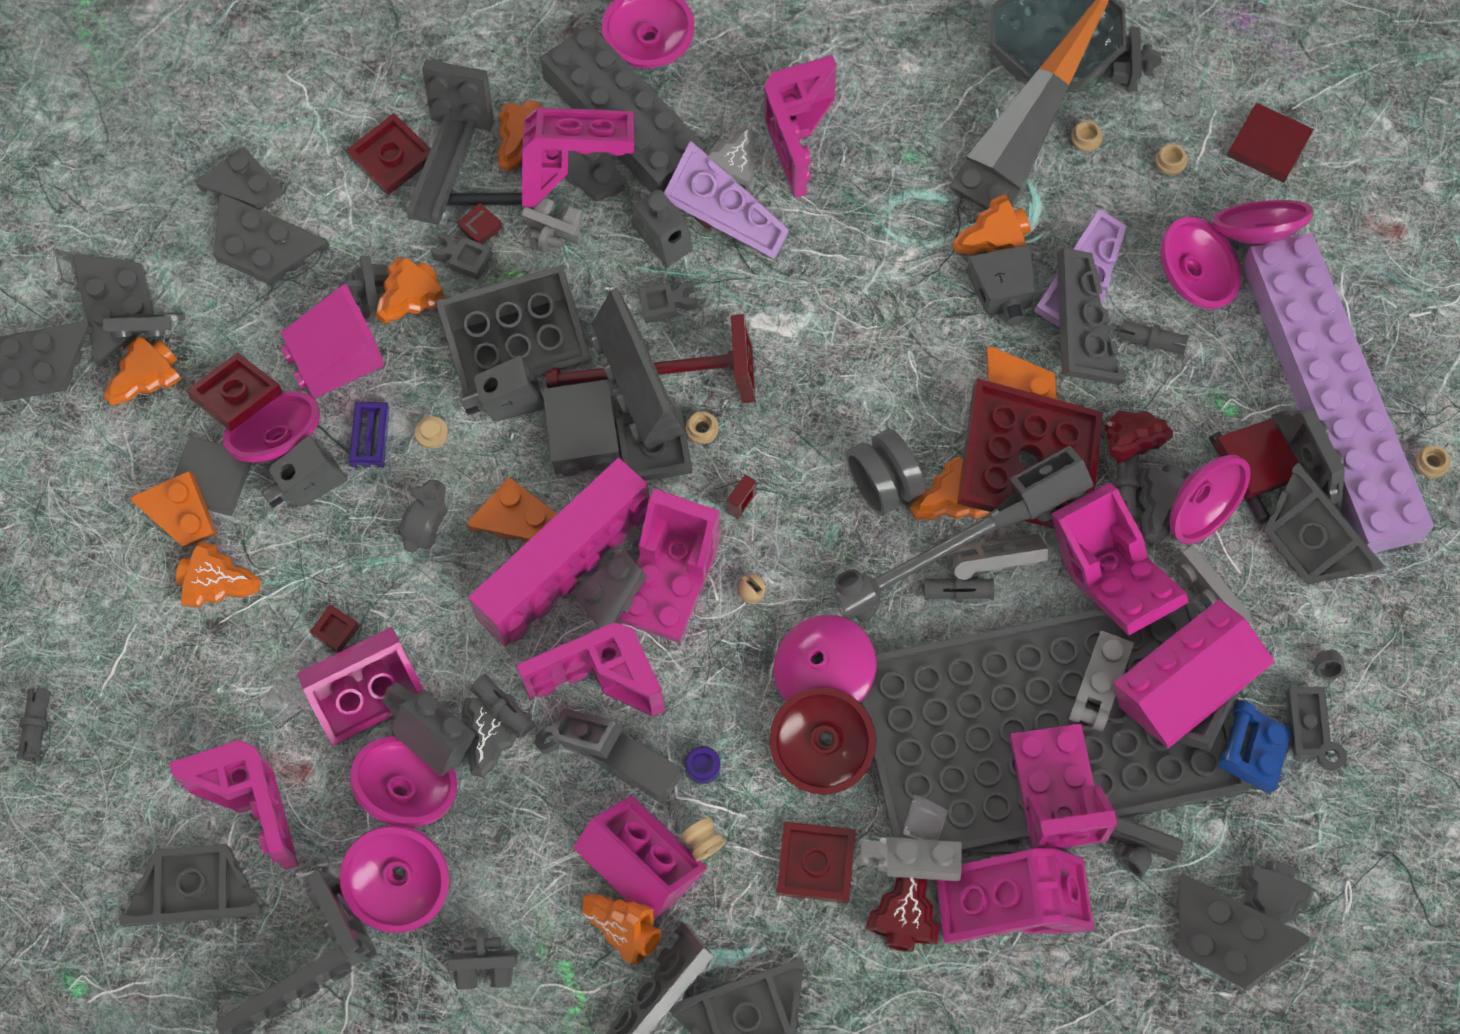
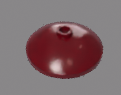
(802, 754)

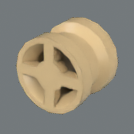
(703, 839)

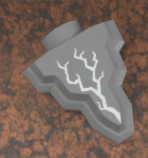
(735, 156)

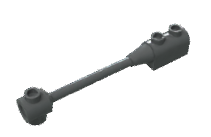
(1036, 495)

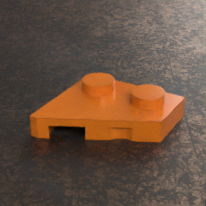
(178, 509)
(511, 513)

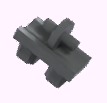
(1136, 61)
(364, 285)
(499, 962)

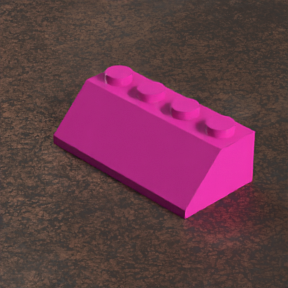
(1192, 673)

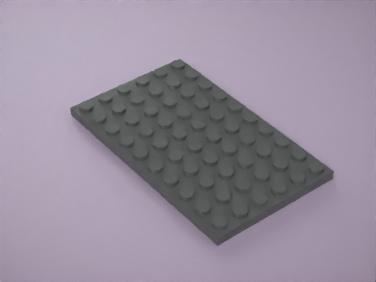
(954, 702)

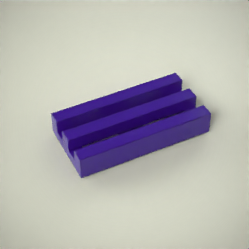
(368, 460)

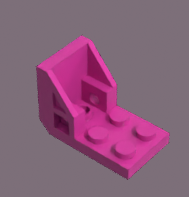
(801, 94)
(555, 131)
(676, 556)
(1111, 562)
(612, 655)
(226, 778)
(1059, 789)
(1017, 892)

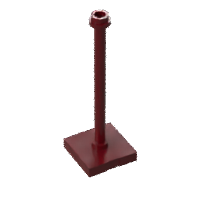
(738, 359)

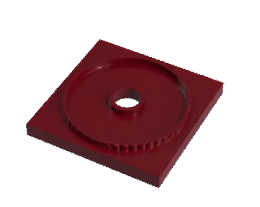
(1014, 421)

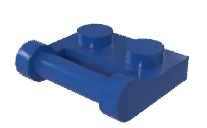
(1264, 749)

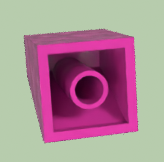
(331, 344)

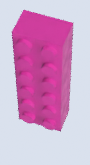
(561, 553)

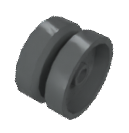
(885, 471)

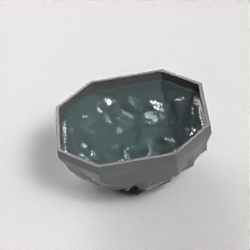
(1030, 30)

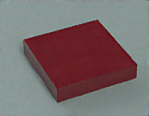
(1270, 142)
(390, 154)
(234, 391)
(1266, 453)
(816, 862)

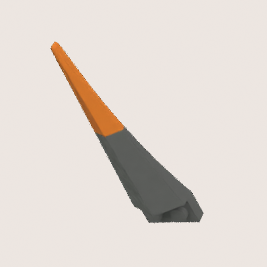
(1011, 145)

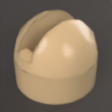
(747, 592)

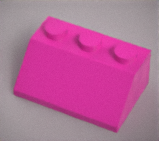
(351, 684)
(639, 856)

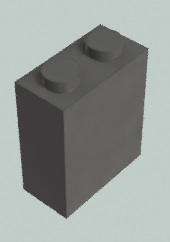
(581, 427)

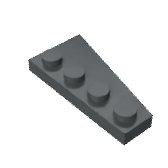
(1083, 321)
(656, 996)

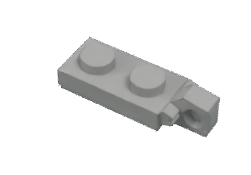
(914, 858)

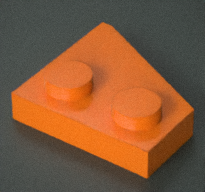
(1019, 374)

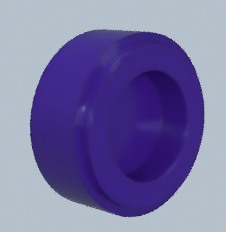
(702, 765)

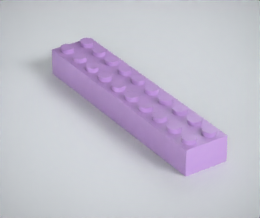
(1335, 381)

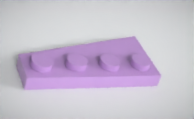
(718, 199)

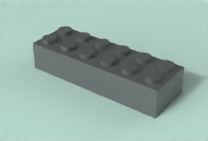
(597, 78)

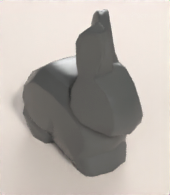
(423, 516)

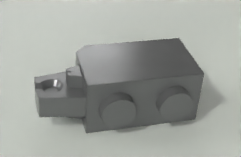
(428, 728)

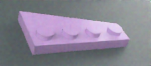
(1103, 240)

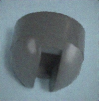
(1329, 672)
(1136, 859)

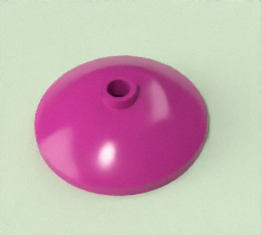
(631, 22)
(1263, 220)
(1200, 263)
(274, 428)
(1208, 498)
(847, 661)
(391, 769)
(381, 895)

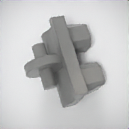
(565, 228)

